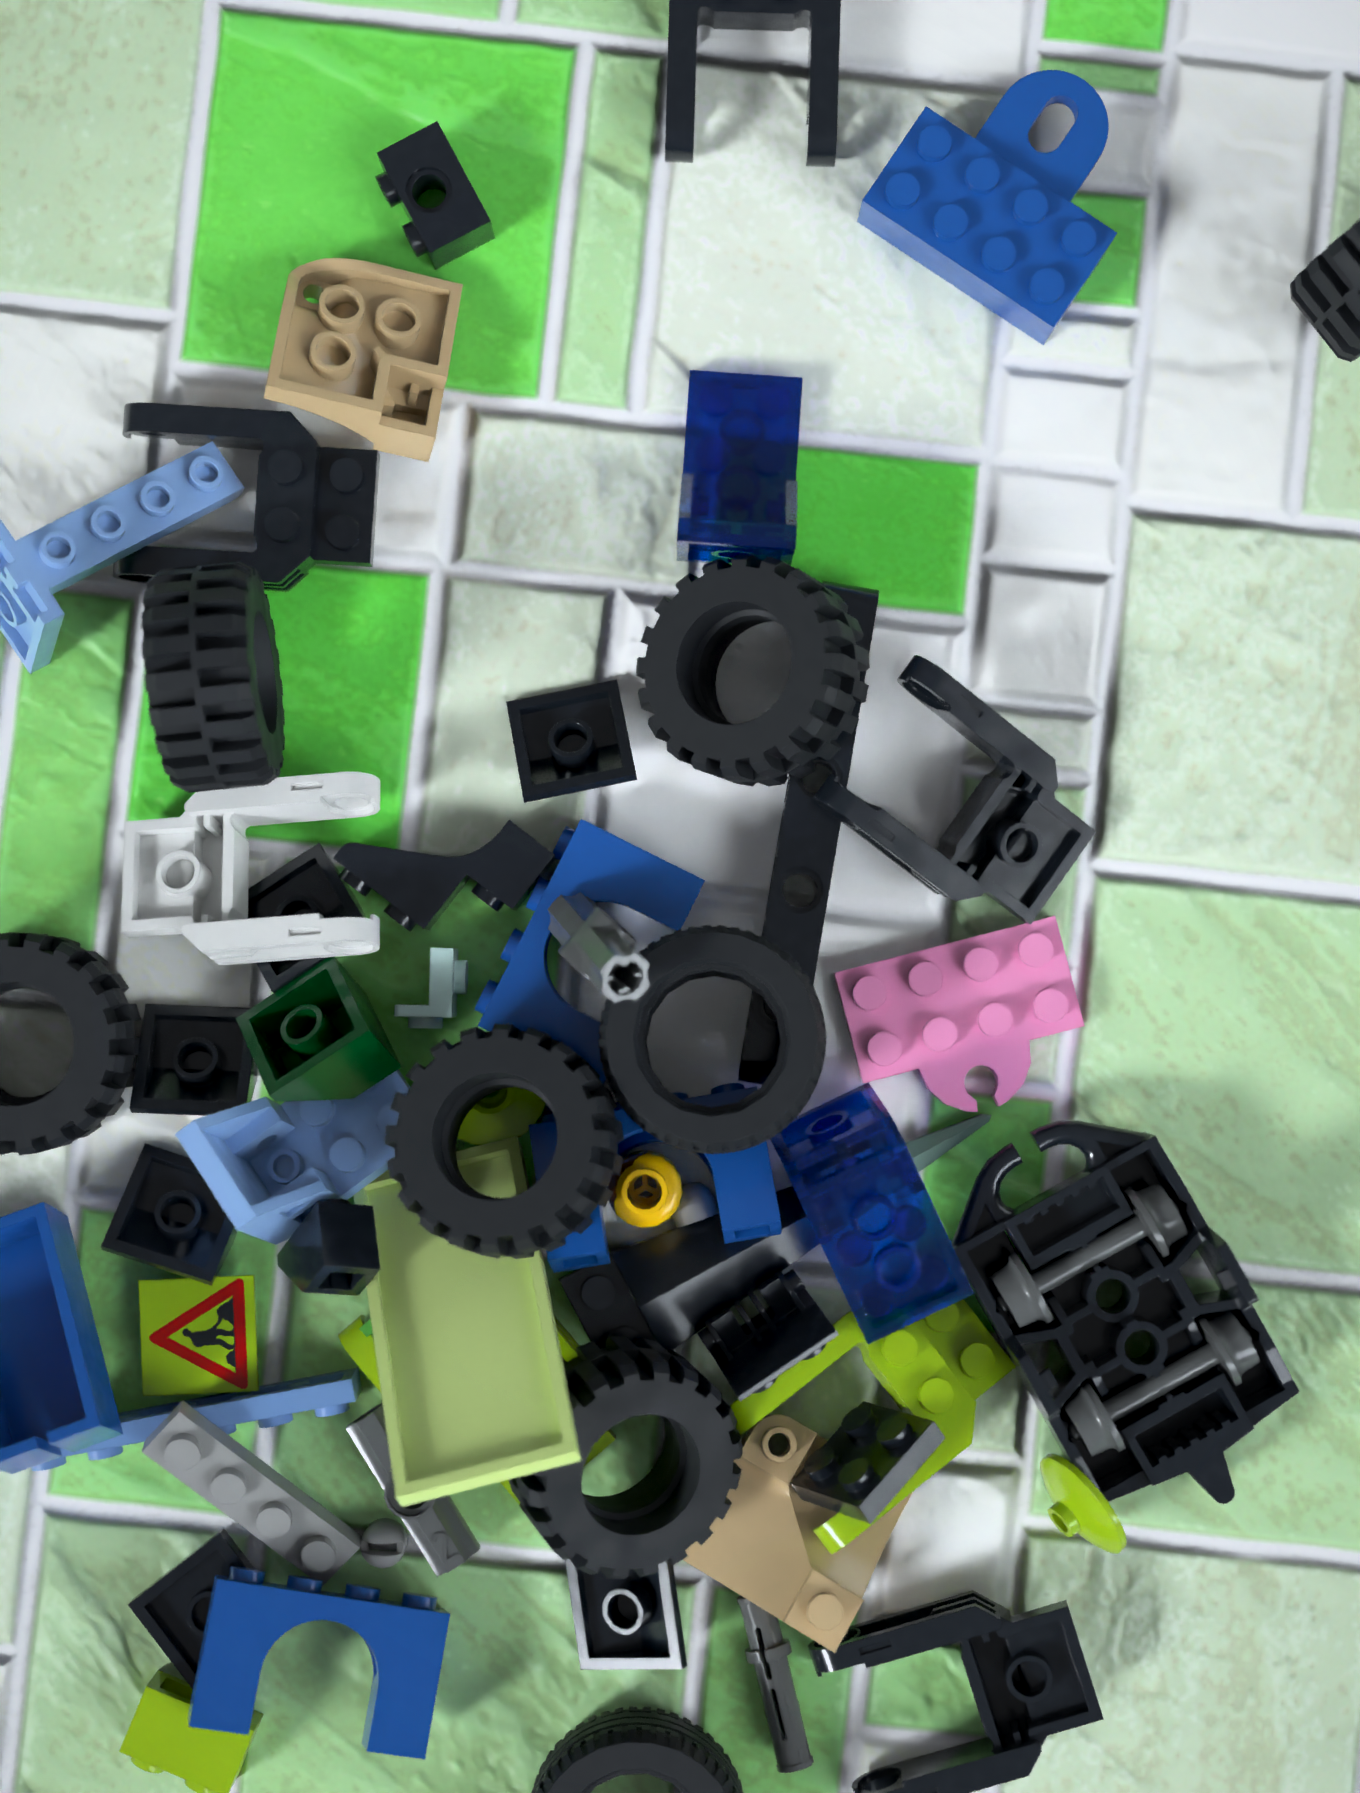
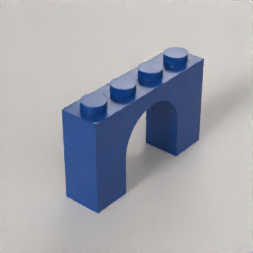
(604, 871)
(740, 1179)
(252, 1614)

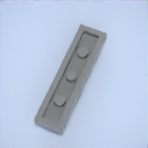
(251, 1493)

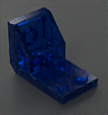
(739, 467)
(871, 1212)

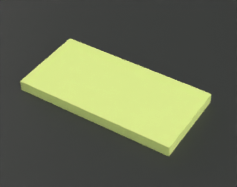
(465, 1346)

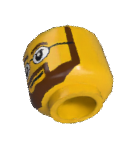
(646, 1210)

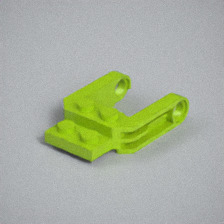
(928, 1371)

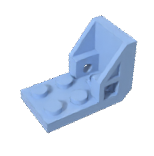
(280, 1160)

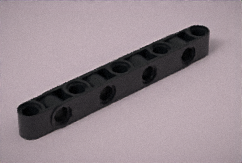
(808, 849)

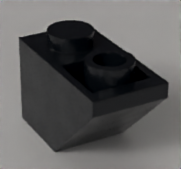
(333, 1249)

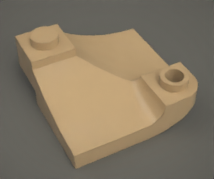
(367, 351)
(769, 1543)

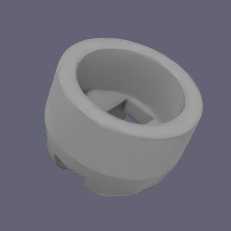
(695, 1204)
(383, 1532)

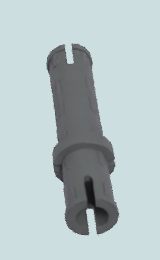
(781, 1707)

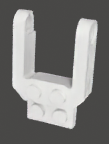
(194, 871)

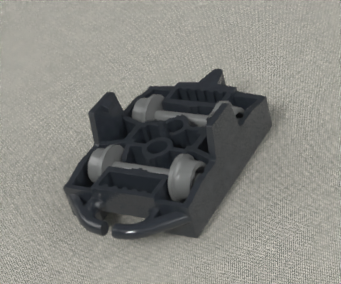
(1131, 1221)

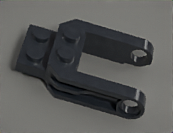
(818, 16)
(309, 498)
(1007, 835)
(1021, 1672)

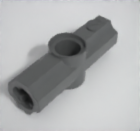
(598, 947)
(432, 1523)

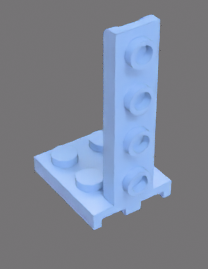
(98, 537)

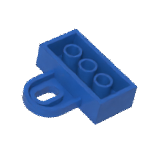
(996, 209)

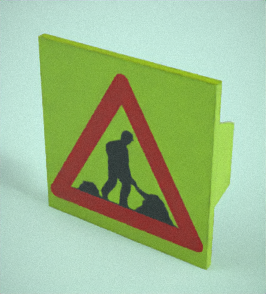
(198, 1336)

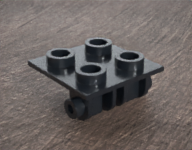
(771, 1341)

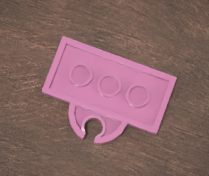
(961, 1009)

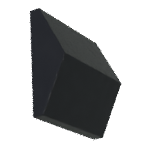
(571, 741)
(301, 887)
(192, 1061)
(170, 1218)
(627, 1620)

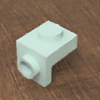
(446, 980)

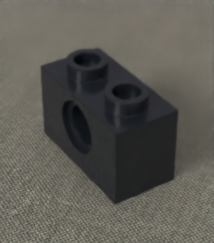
(427, 163)

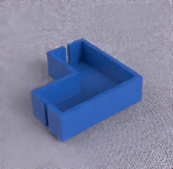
(50, 1351)

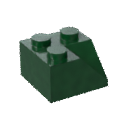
(318, 1038)

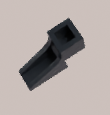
(426, 884)

